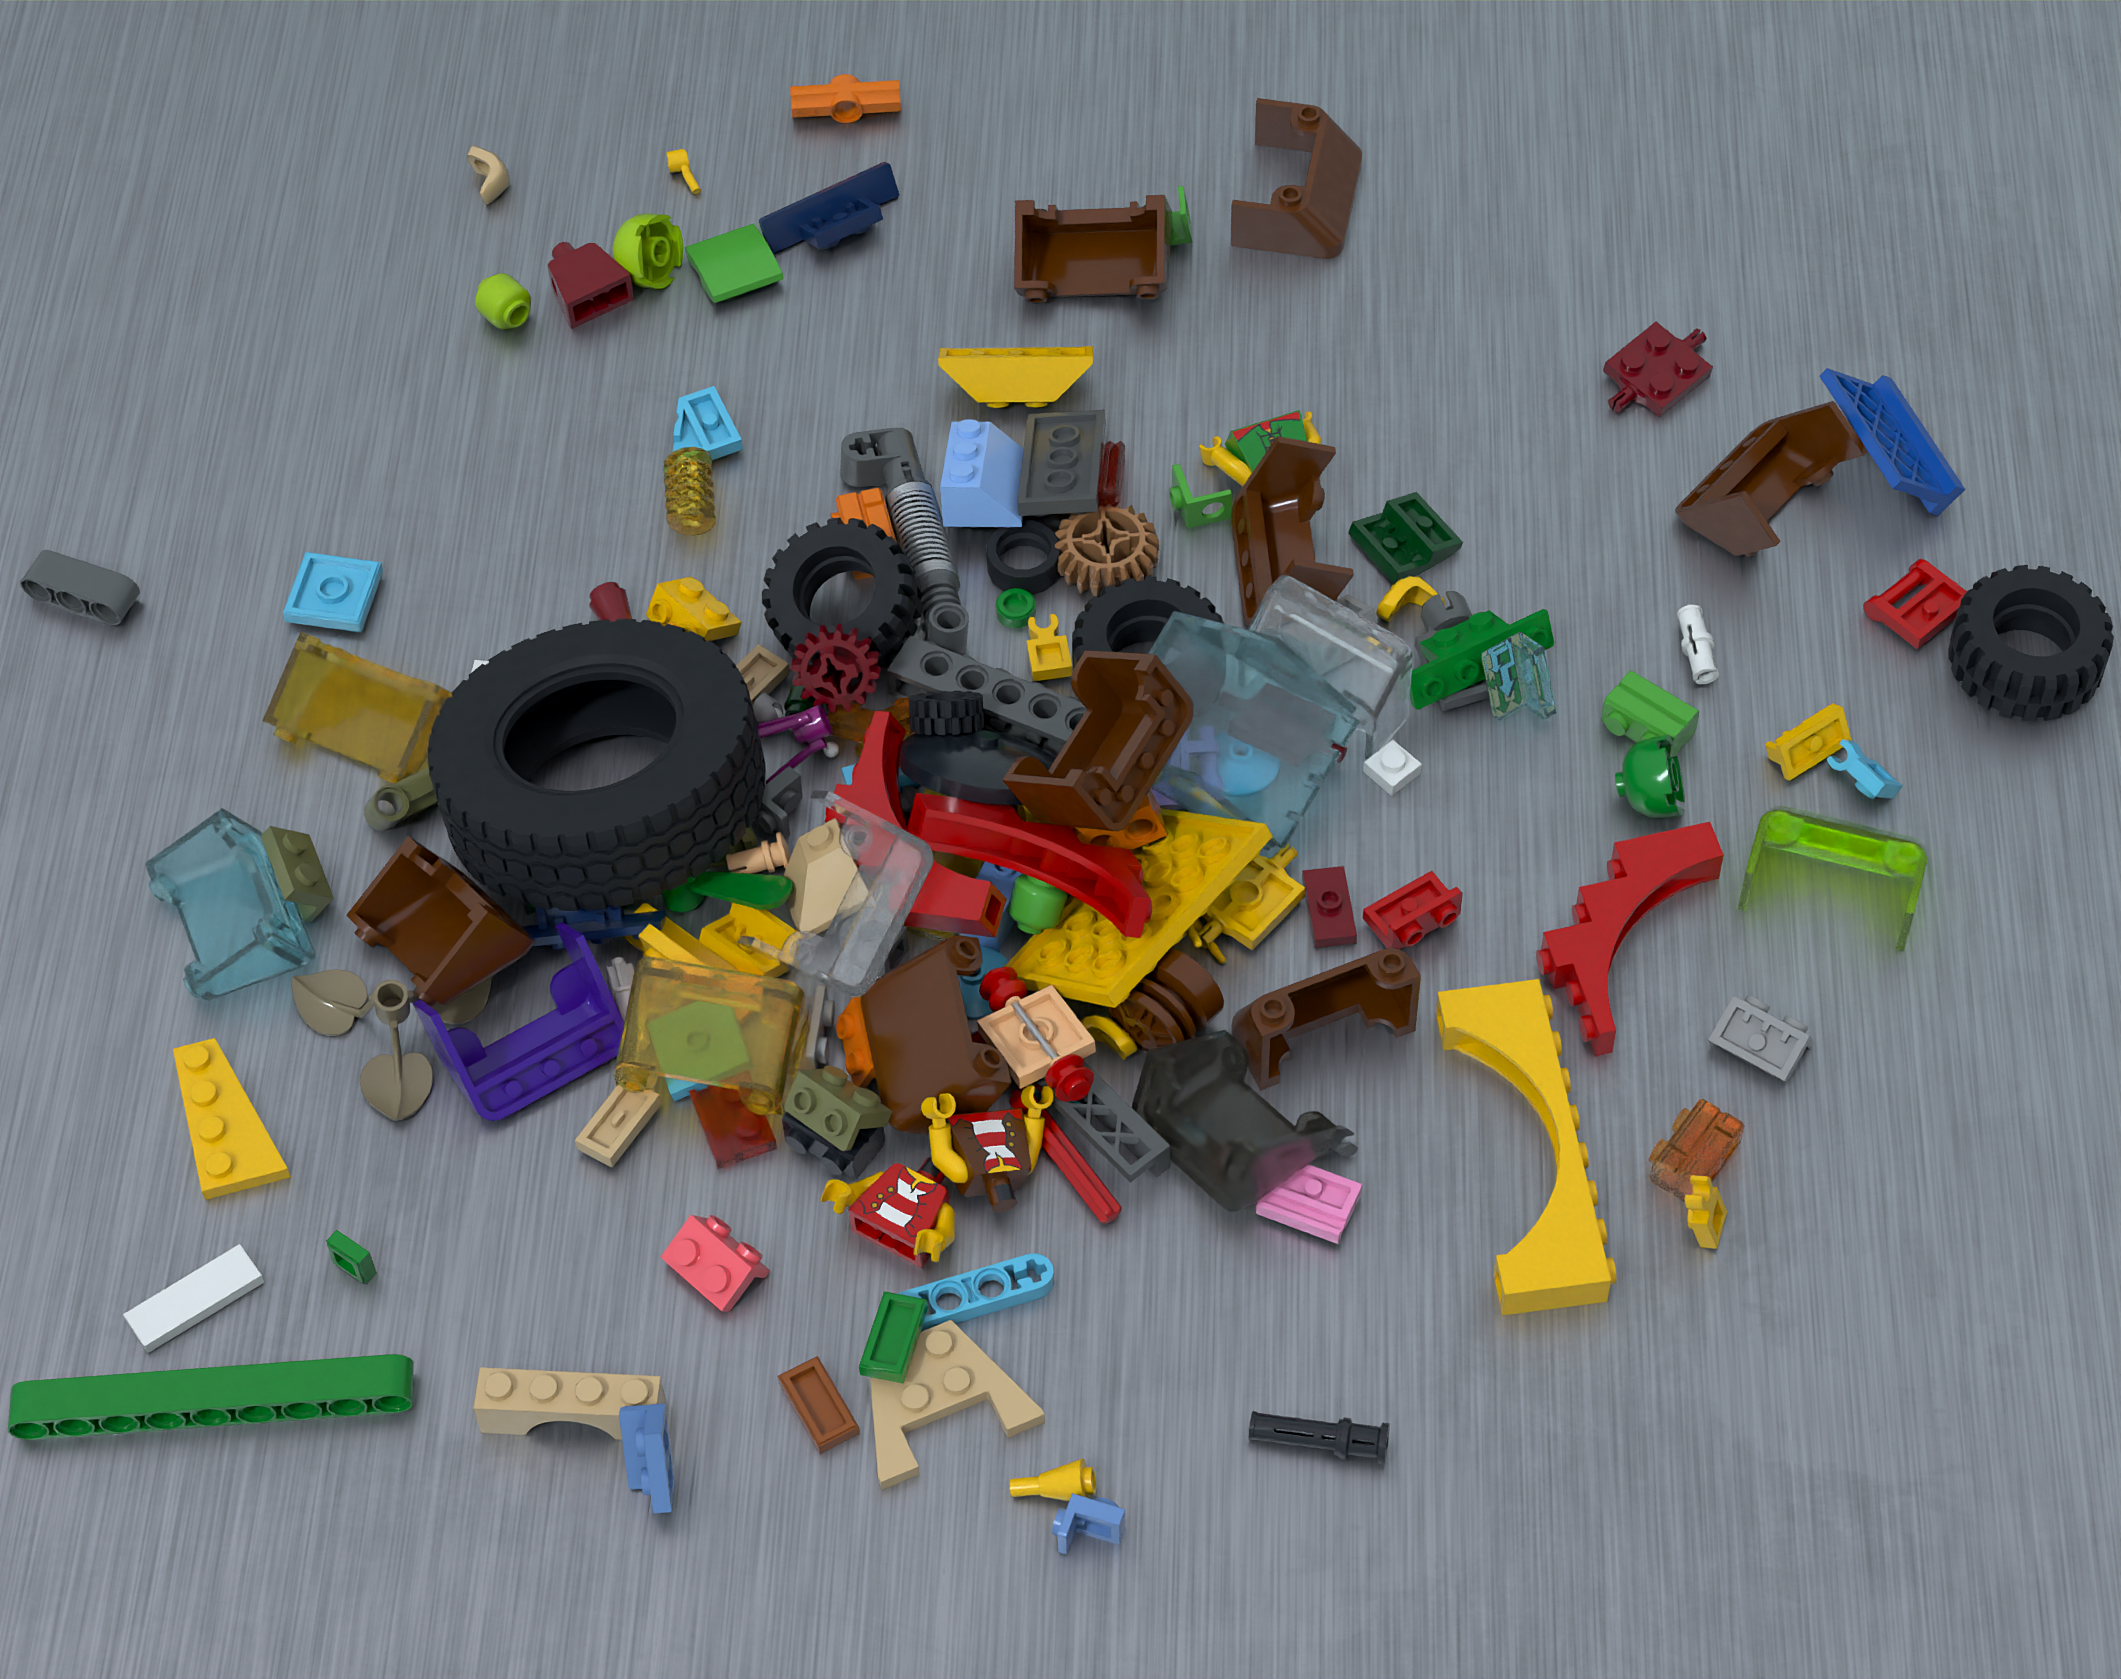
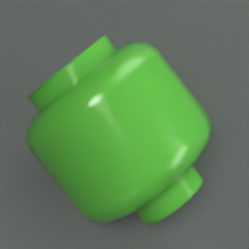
(1035, 904)

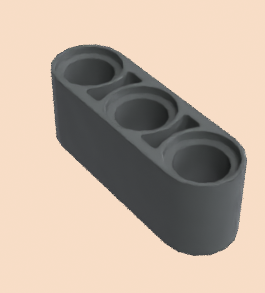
(80, 587)

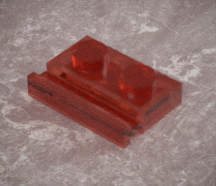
(730, 1127)

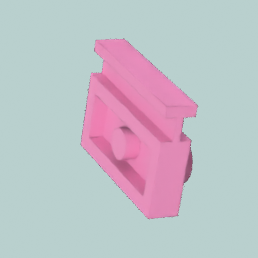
(1313, 1203)

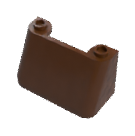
(1092, 250)
(437, 924)
(1377, 987)
(924, 1037)

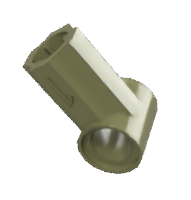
(406, 797)

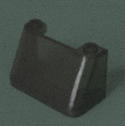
(1219, 1125)

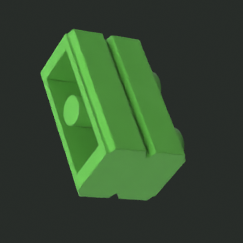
(1647, 711)

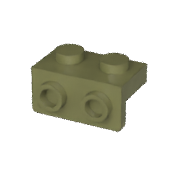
(297, 870)
(835, 1106)

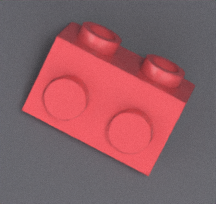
(714, 1260)

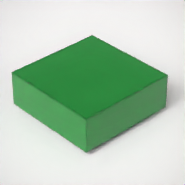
(351, 1257)

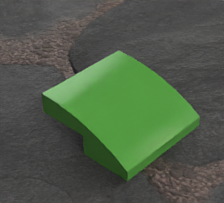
(734, 263)

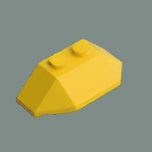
(1017, 373)

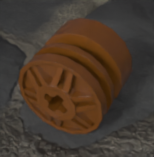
(1169, 1003)

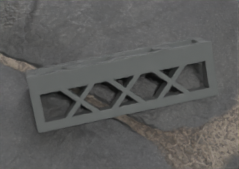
(1125, 1128)

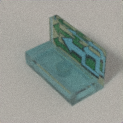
(1518, 678)

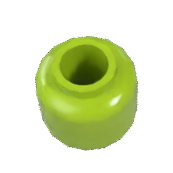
(503, 301)

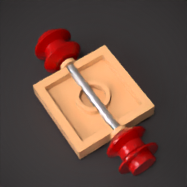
(1036, 1035)

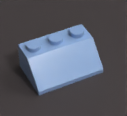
(980, 477)

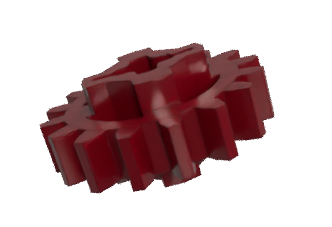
(846, 655)

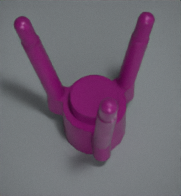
(807, 726)

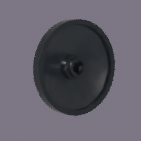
(967, 764)

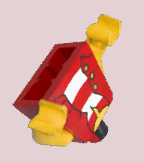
(899, 1210)

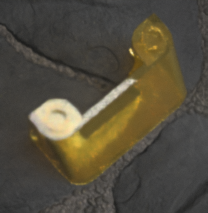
(355, 708)
(713, 1031)

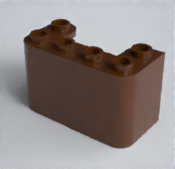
(1116, 748)

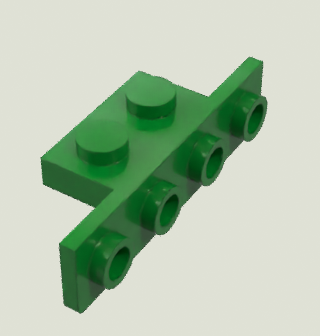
(1457, 653)

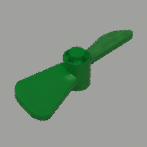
(749, 890)

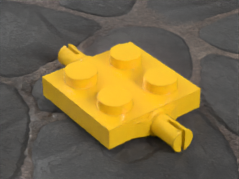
(1254, 901)

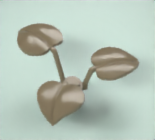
(389, 1083)

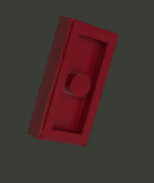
(1329, 907)

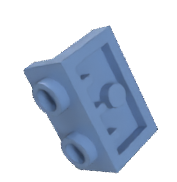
(648, 1453)

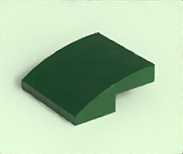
(1405, 537)

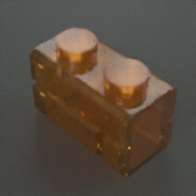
(1699, 1147)

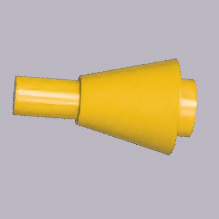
(1058, 1482)

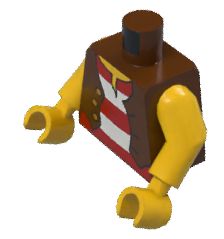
(987, 1149)

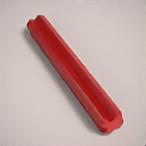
(1073, 1165)

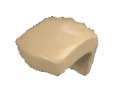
(491, 166)

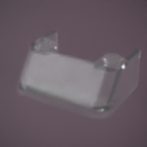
(1347, 650)
(872, 910)

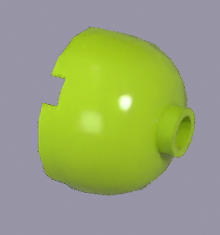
(649, 249)

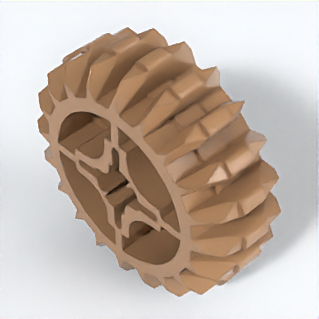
(1128, 540)

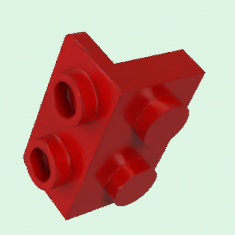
(1413, 911)

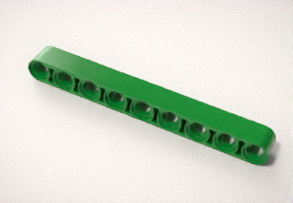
(211, 1397)

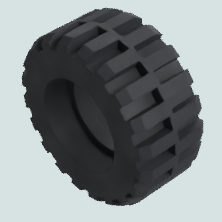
(835, 550)
(2040, 604)
(1134, 614)

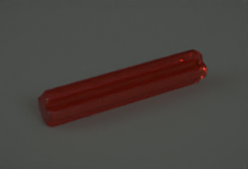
(1112, 474)

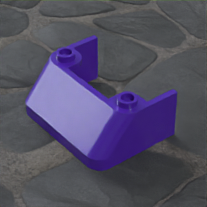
(542, 1054)

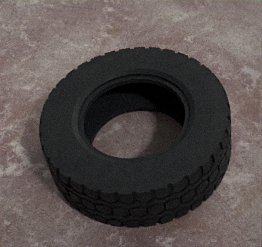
(609, 839)

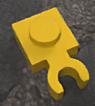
(1047, 651)
(1705, 1212)

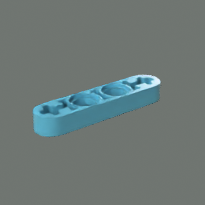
(976, 1304)

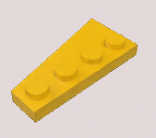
(224, 1128)

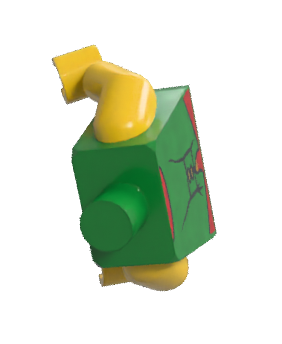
(1250, 443)

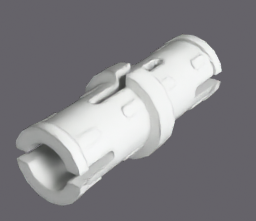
(1697, 644)

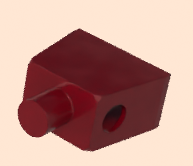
(587, 282)

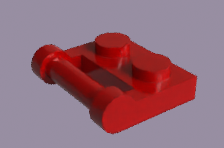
(1925, 612)

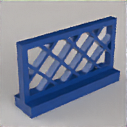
(1895, 439)

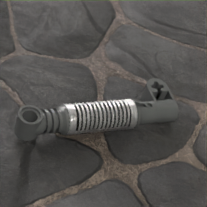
(914, 522)

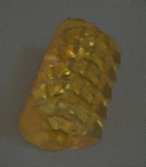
(689, 491)

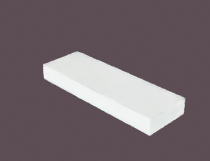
(193, 1298)

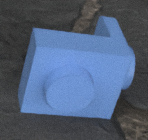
(1090, 1517)

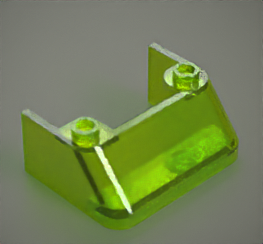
(1843, 844)

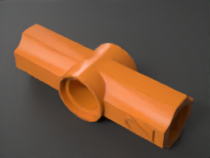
(845, 98)

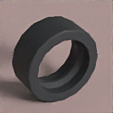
(1030, 534)

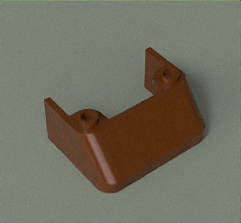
(1301, 218)
(1764, 472)
(1274, 523)

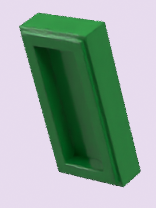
(893, 1337)

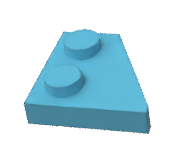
(705, 424)

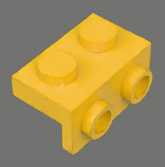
(692, 608)
(724, 934)

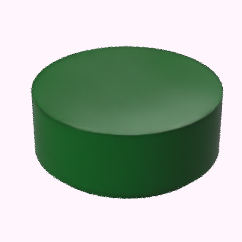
(1015, 607)

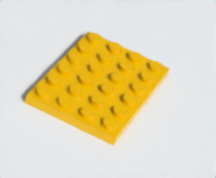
(1182, 876)

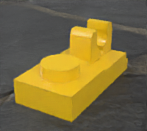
(1810, 741)

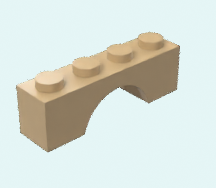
(521, 1398)

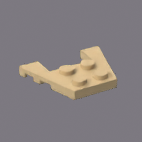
(943, 1378)

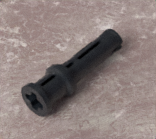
(1347, 1439)

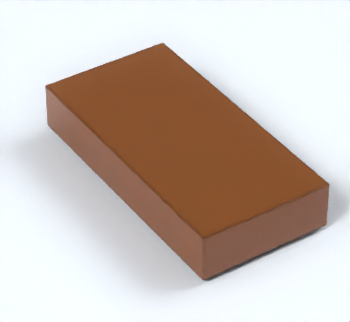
(818, 1404)

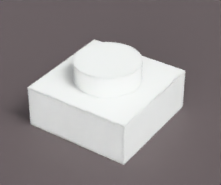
(1392, 767)

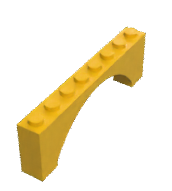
(1563, 1253)

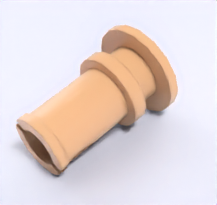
(760, 858)

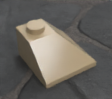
(819, 877)

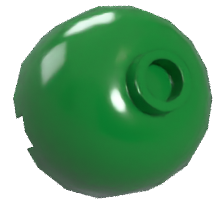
(1652, 779)

